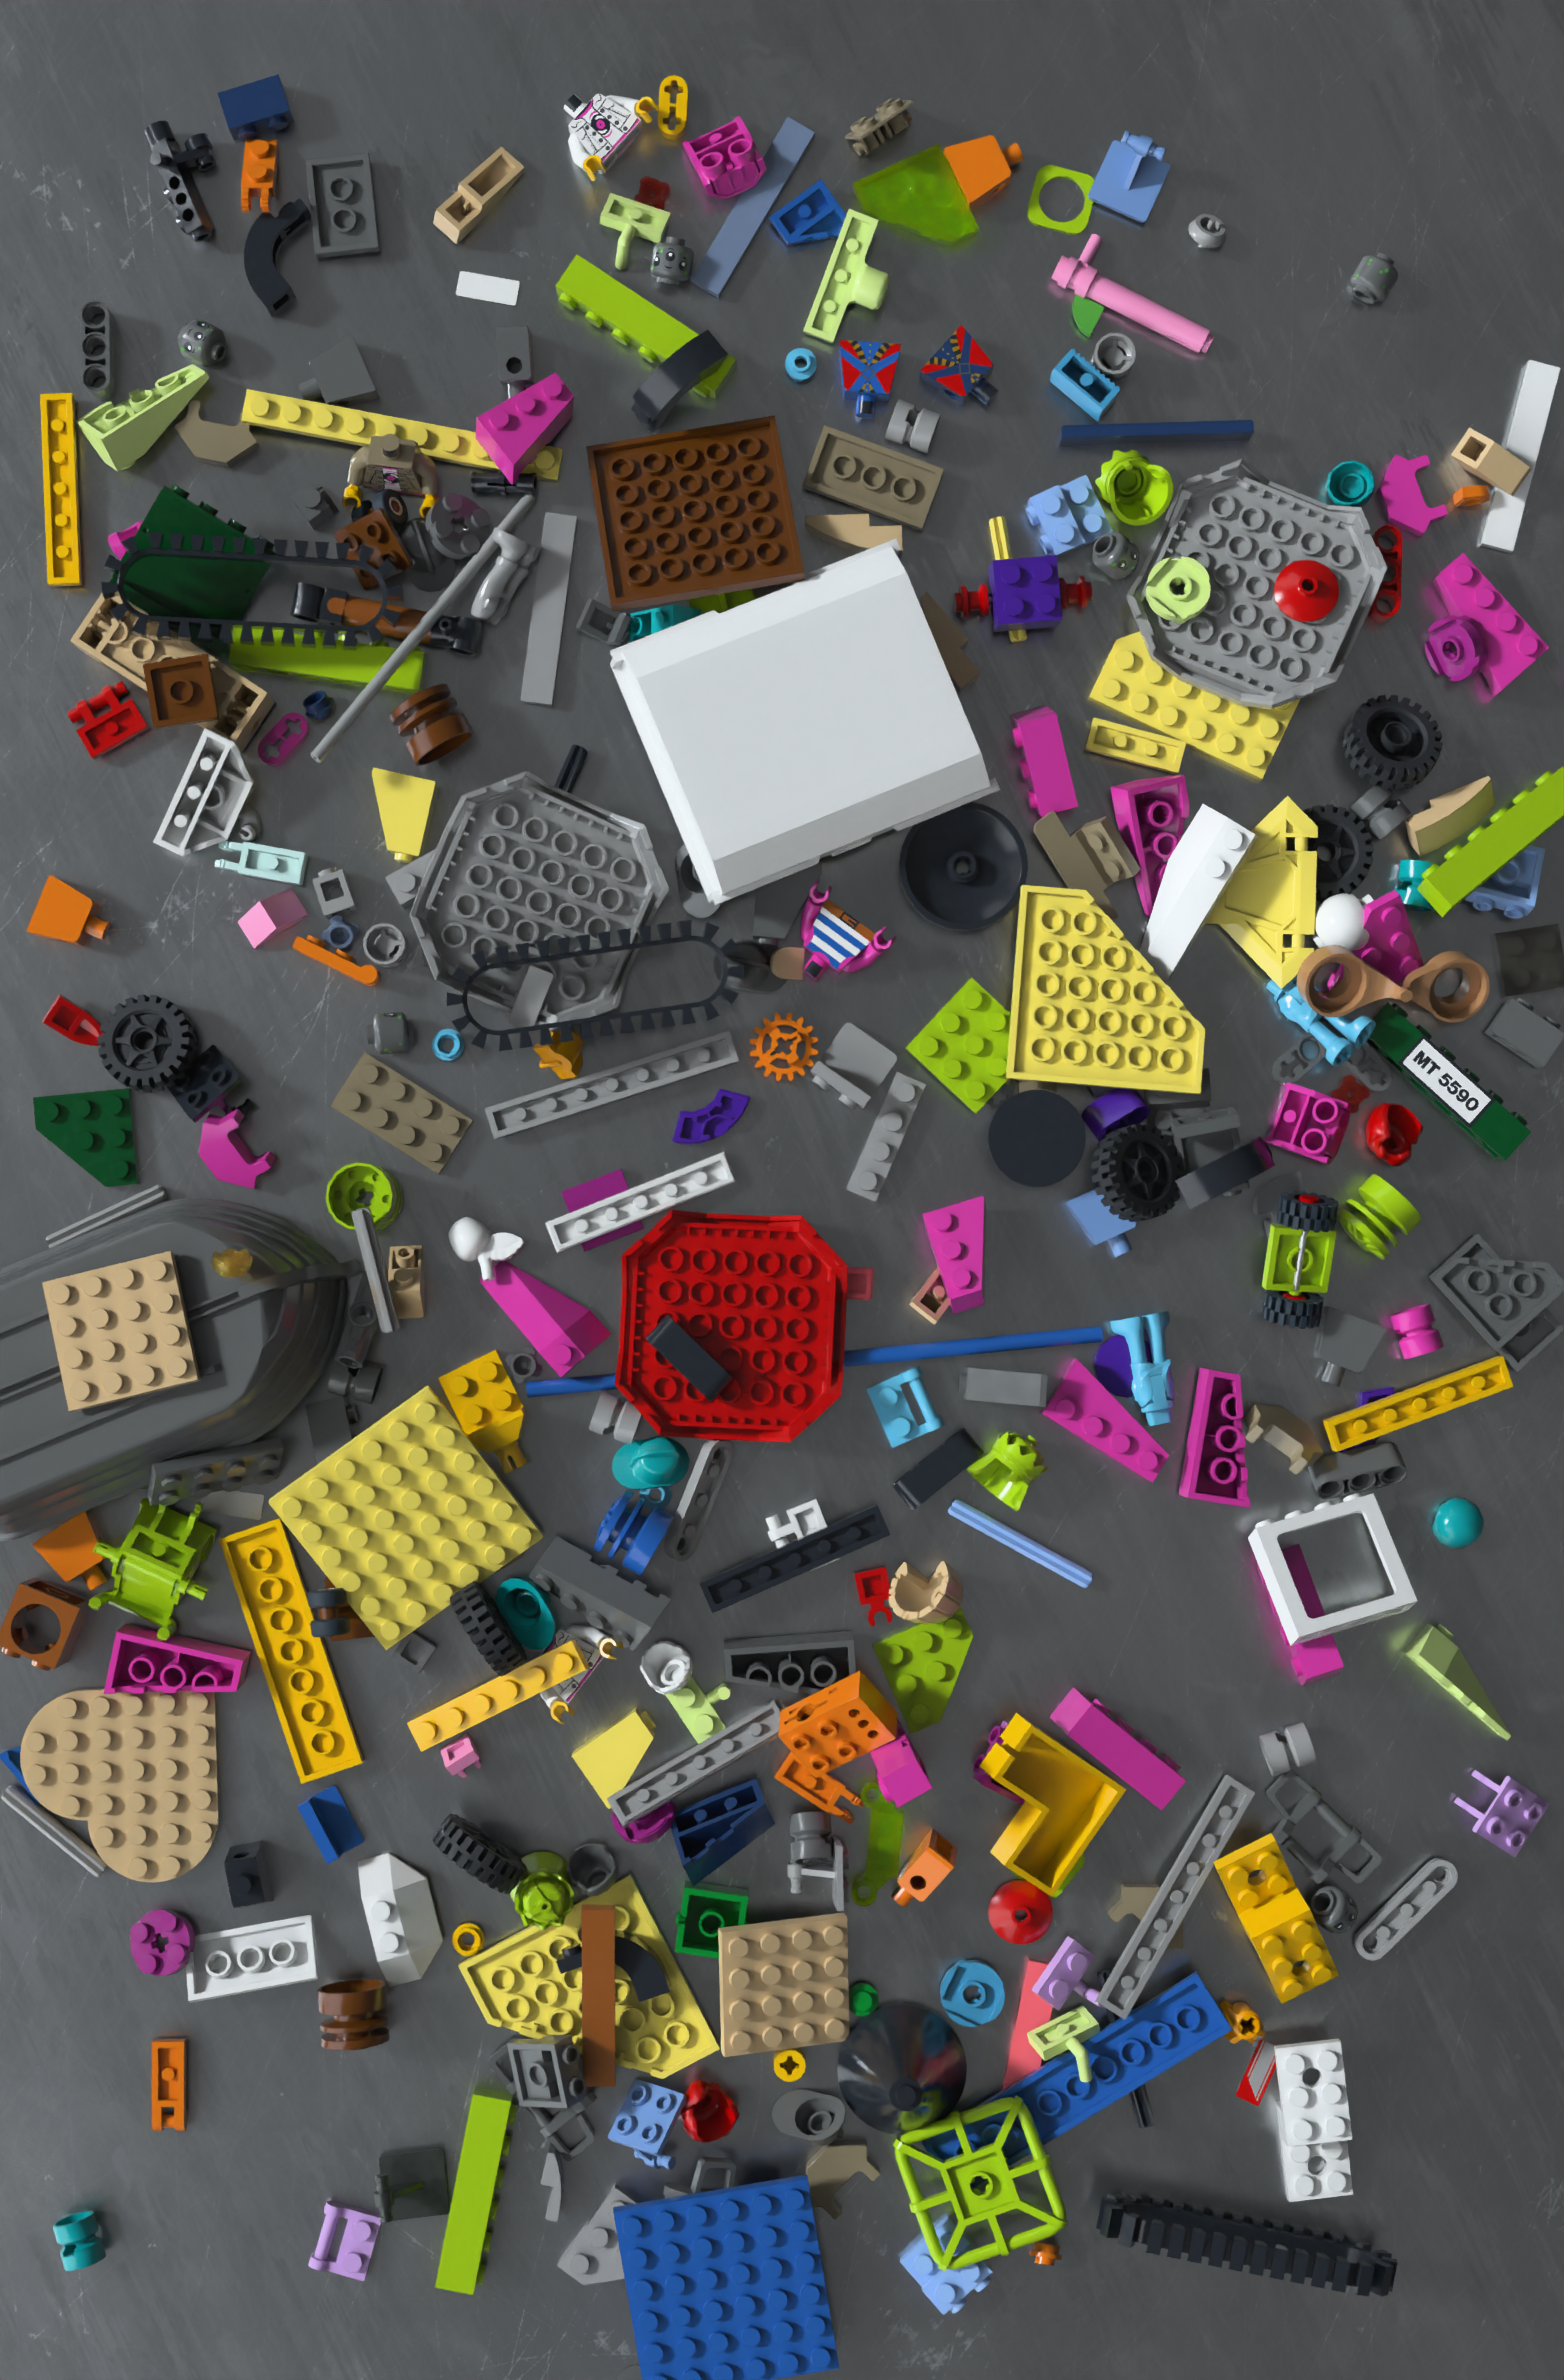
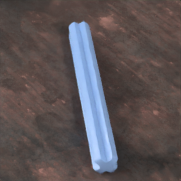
(1020, 1543)

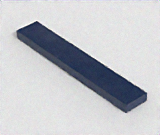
(1156, 432)

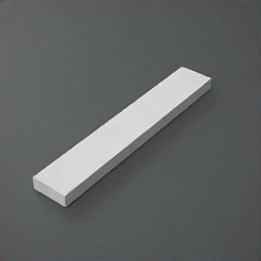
(1524, 443)
(640, 1202)

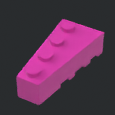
(1504, 633)
(1099, 1419)
(1215, 1442)
(1320, 1656)
(180, 1663)
(1118, 1749)
(900, 1769)

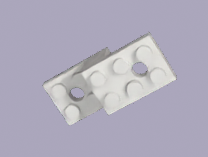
(1313, 2120)

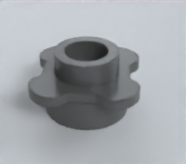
(520, 1373)

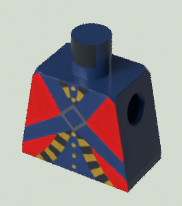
(960, 370)

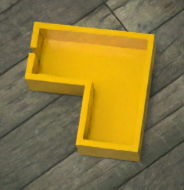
(1062, 1805)

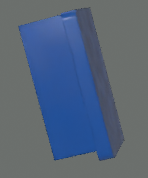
(331, 1823)

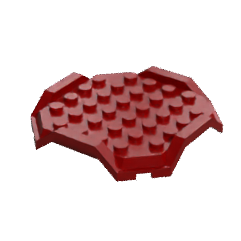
(758, 1300)

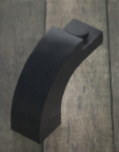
(261, 254)
(675, 377)
(1225, 1172)
(634, 1957)

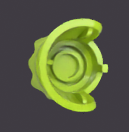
(1135, 487)
(1009, 1468)
(544, 1891)

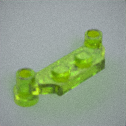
(883, 1845)

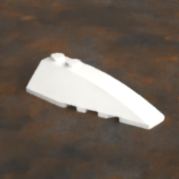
(1193, 886)

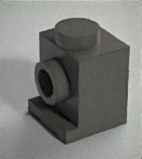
(314, 504)

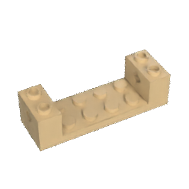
(239, 701)

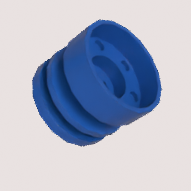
(632, 1532)

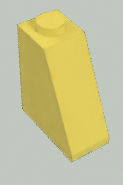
(405, 812)
(615, 1753)

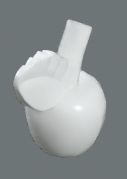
(474, 1241)

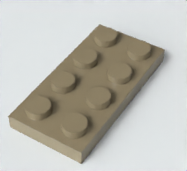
(873, 478)
(402, 1113)

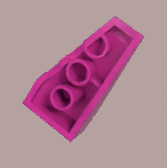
(1151, 825)
(549, 1320)

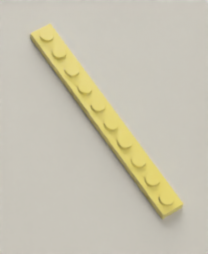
(359, 426)

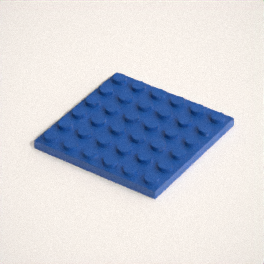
(727, 2284)

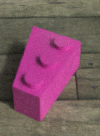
(524, 424)
(1043, 760)

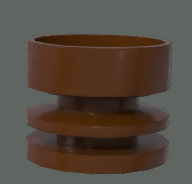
(428, 719)
(353, 2020)

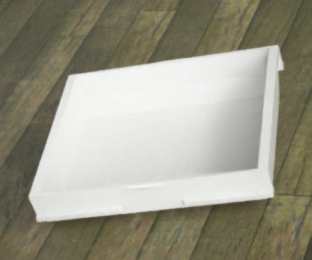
(801, 723)

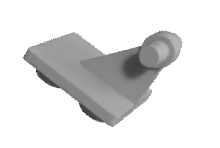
(840, 1862)

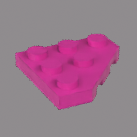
(1390, 942)

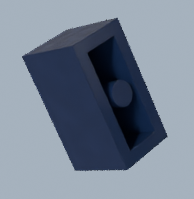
(256, 108)

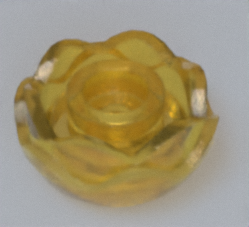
(231, 1262)

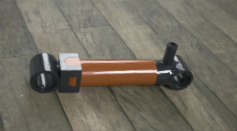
(341, 609)

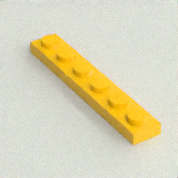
(61, 489)
(1418, 1403)
(498, 1695)

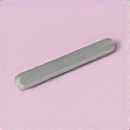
(109, 1215)
(375, 1270)
(54, 1830)

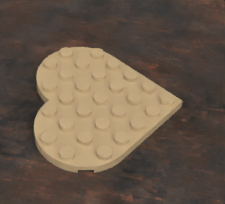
(133, 1770)

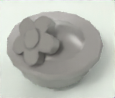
(1207, 231)

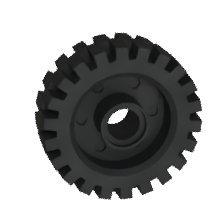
(1392, 742)
(1349, 849)
(131, 1027)
(1137, 1172)
(488, 1628)
(479, 1853)

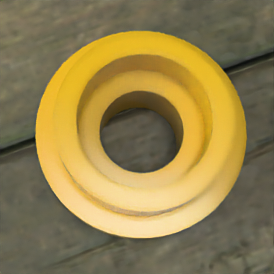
(464, 1948)

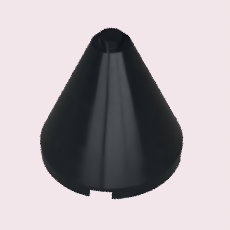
(901, 2068)

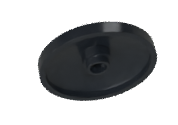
(994, 863)

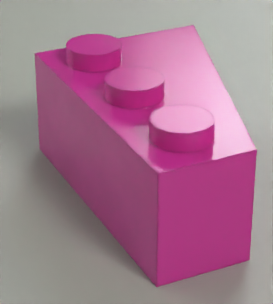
(959, 1247)

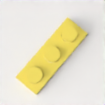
(1135, 746)

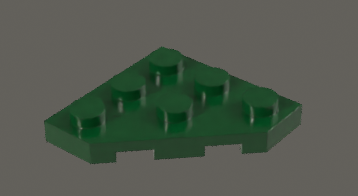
(94, 1132)

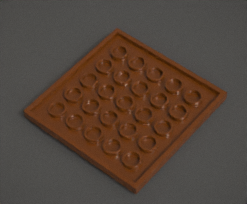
(694, 513)

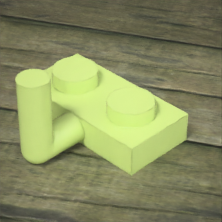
(633, 220)
(698, 1710)
(1064, 2034)

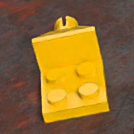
(488, 1407)

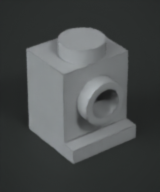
(324, 883)

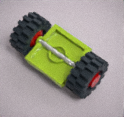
(1299, 1259)

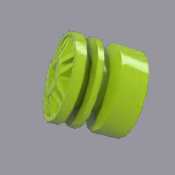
(349, 1187)
(1378, 1216)

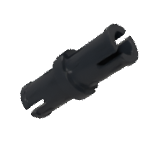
(499, 483)

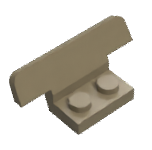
(1087, 857)

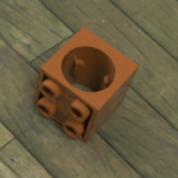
(68, 1607)

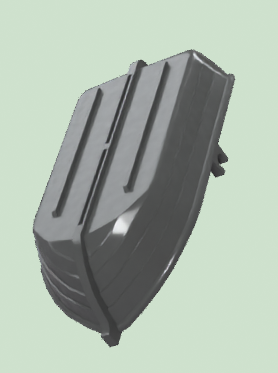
(253, 1339)

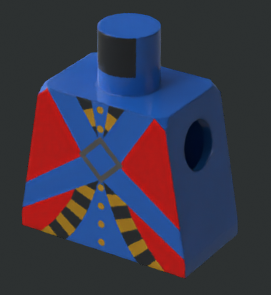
(868, 373)

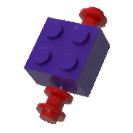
(1023, 594)

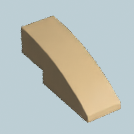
(477, 195)
(852, 531)
(950, 643)
(1450, 816)

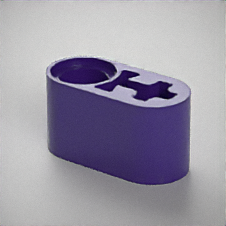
(1114, 1111)

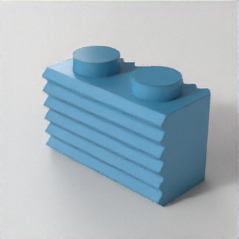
(1084, 384)

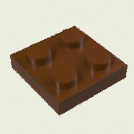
(181, 691)

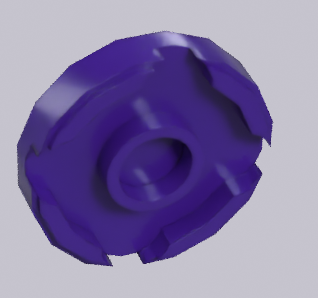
(1113, 1365)

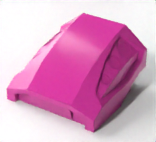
(726, 160)
(1310, 1124)

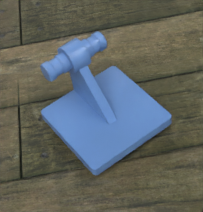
(1131, 176)
(648, 2121)

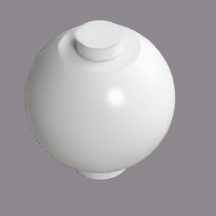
(1341, 922)

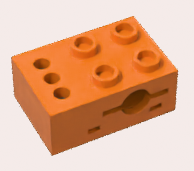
(838, 1724)

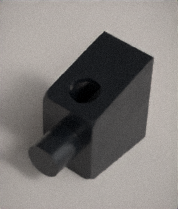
(248, 1876)

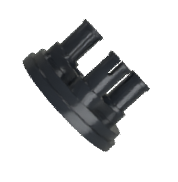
(1036, 1138)

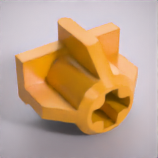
(562, 1057)
(1244, 2022)

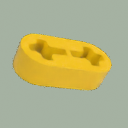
(665, 107)

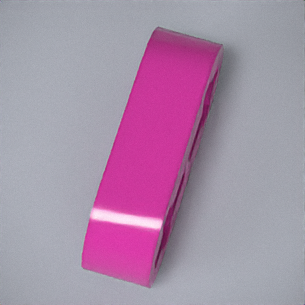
(278, 733)

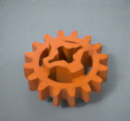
(775, 1035)

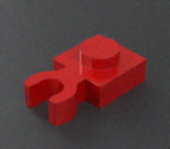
(873, 1590)

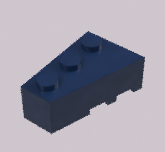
(720, 1828)

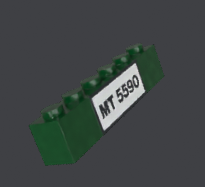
(1445, 1083)

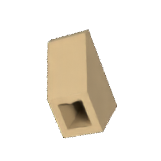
(1490, 462)
(407, 1280)

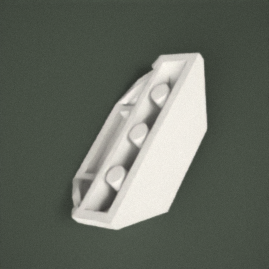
(206, 797)
(399, 1917)

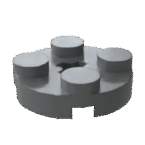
(469, 515)

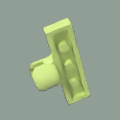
(847, 279)

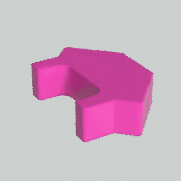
(1402, 497)
(227, 1154)

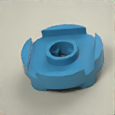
(978, 2011)

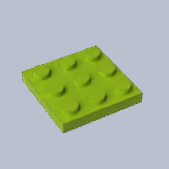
(967, 1045)

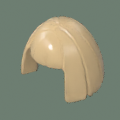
(924, 1598)

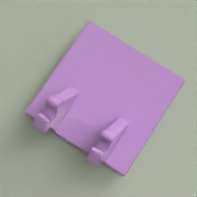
(1510, 1815)

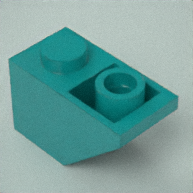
(657, 619)

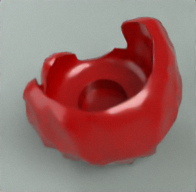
(1392, 1133)
(708, 2112)

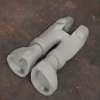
(504, 578)

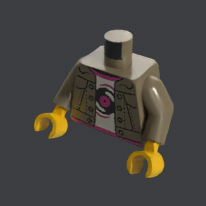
(394, 466)

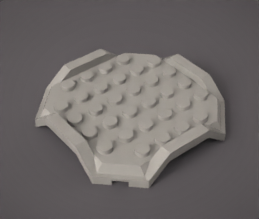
(1244, 537)
(529, 869)

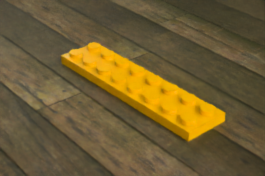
(290, 1657)

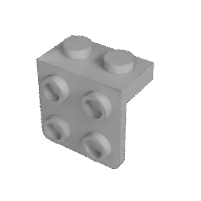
(853, 1066)

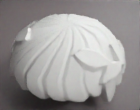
(666, 1667)

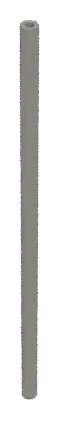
(419, 631)

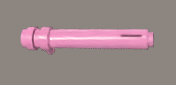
(1087, 282)

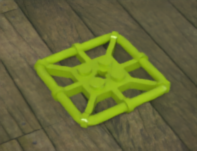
(1000, 2192)

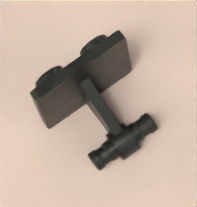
(412, 2185)

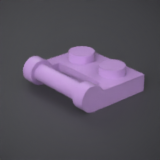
(356, 2244)

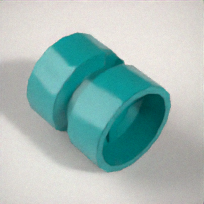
(1410, 876)
(79, 2241)

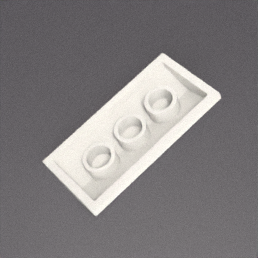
(252, 1958)

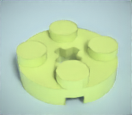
(1176, 571)

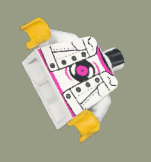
(604, 129)
(594, 1647)

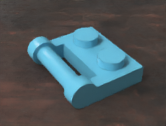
(895, 1411)

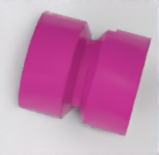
(1417, 1331)

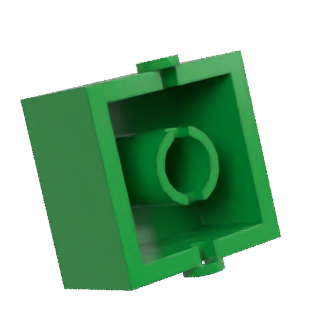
(703, 1912)

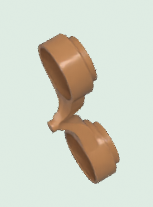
(1365, 984)

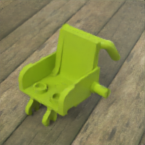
(157, 1564)

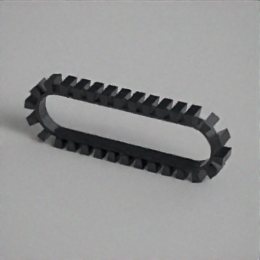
(260, 544)
(584, 944)
(1246, 2244)

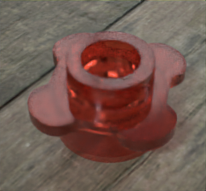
(649, 185)
(1350, 1084)

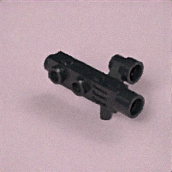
(180, 185)

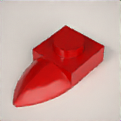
(72, 1022)

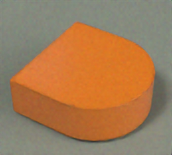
(1471, 495)

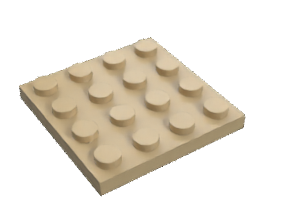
(121, 1331)
(783, 1984)

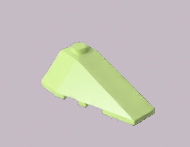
(130, 428)
(1447, 1666)

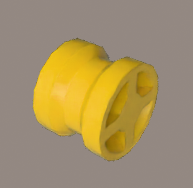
(789, 2058)

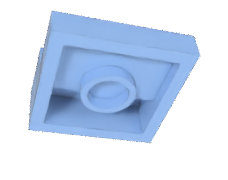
(1068, 517)
(1512, 887)
(946, 2288)

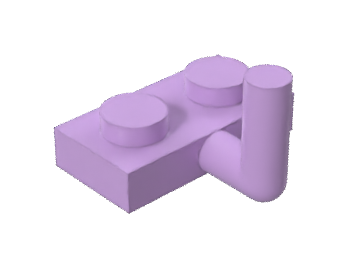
(1065, 1975)

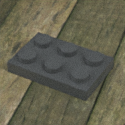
(342, 205)

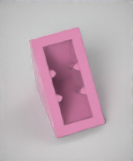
(272, 917)

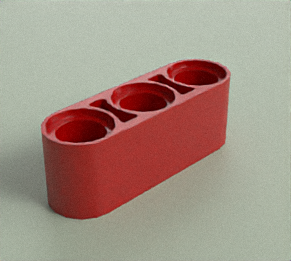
(1390, 589)

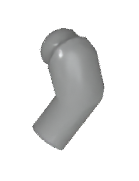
(249, 823)

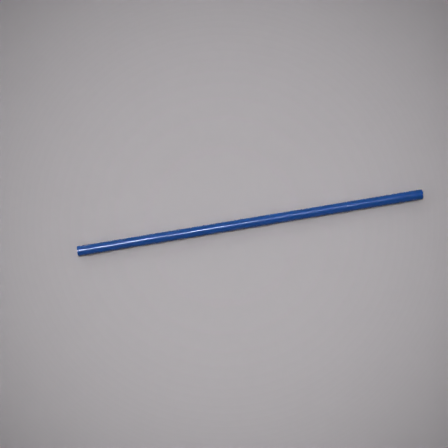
(870, 1356)

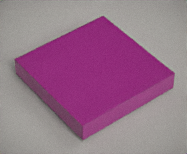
(593, 1192)

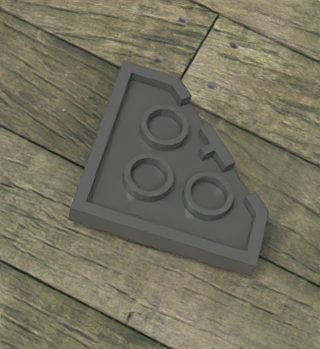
(1498, 1293)

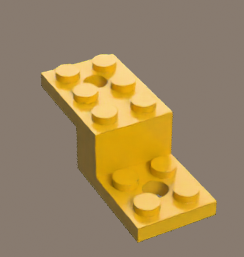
(1276, 1918)

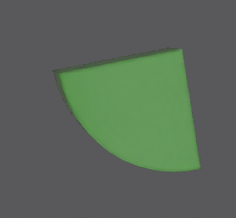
(1086, 314)

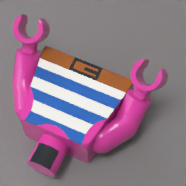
(837, 937)

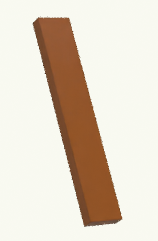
(598, 1995)

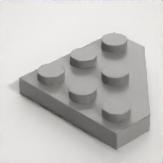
(595, 2251)

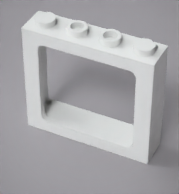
(1281, 1586)

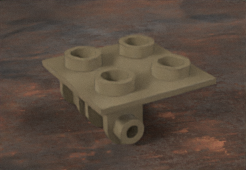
(891, 112)

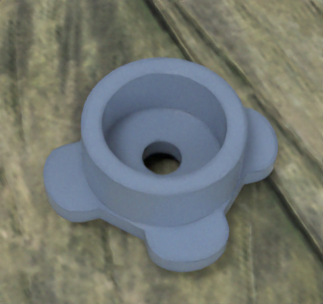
(331, 934)

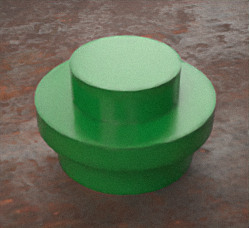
(863, 1999)

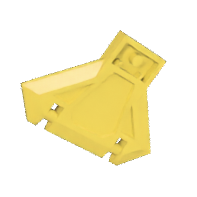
(1274, 894)

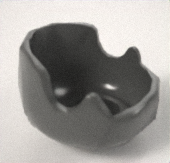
(592, 1869)

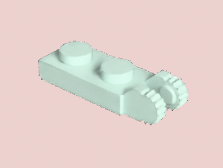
(265, 862)

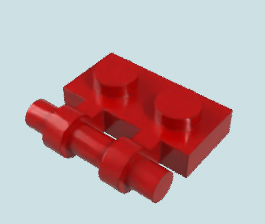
(111, 728)

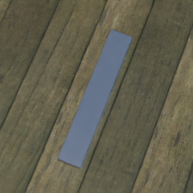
(752, 208)

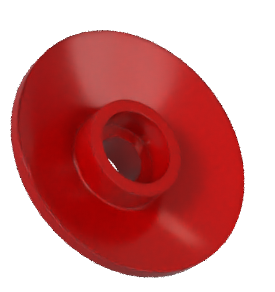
(1303, 604)
(1016, 1896)

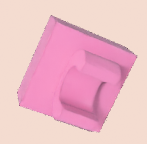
(460, 1755)

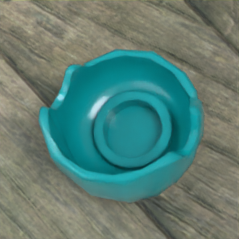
(1350, 484)
(1458, 1523)

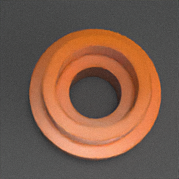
(1045, 2253)

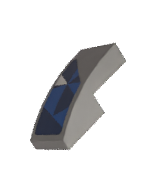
(553, 2177)

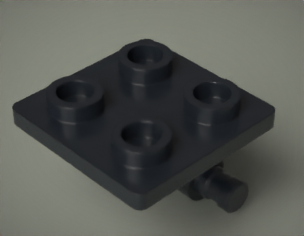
(207, 1085)

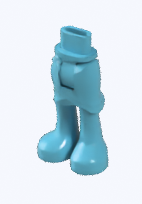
(1298, 1011)
(1151, 1381)

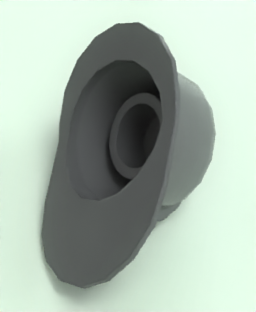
(431, 568)
(690, 887)
(757, 968)
(810, 2116)

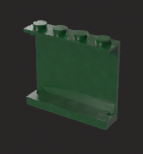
(192, 585)

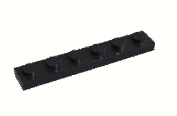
(794, 1558)

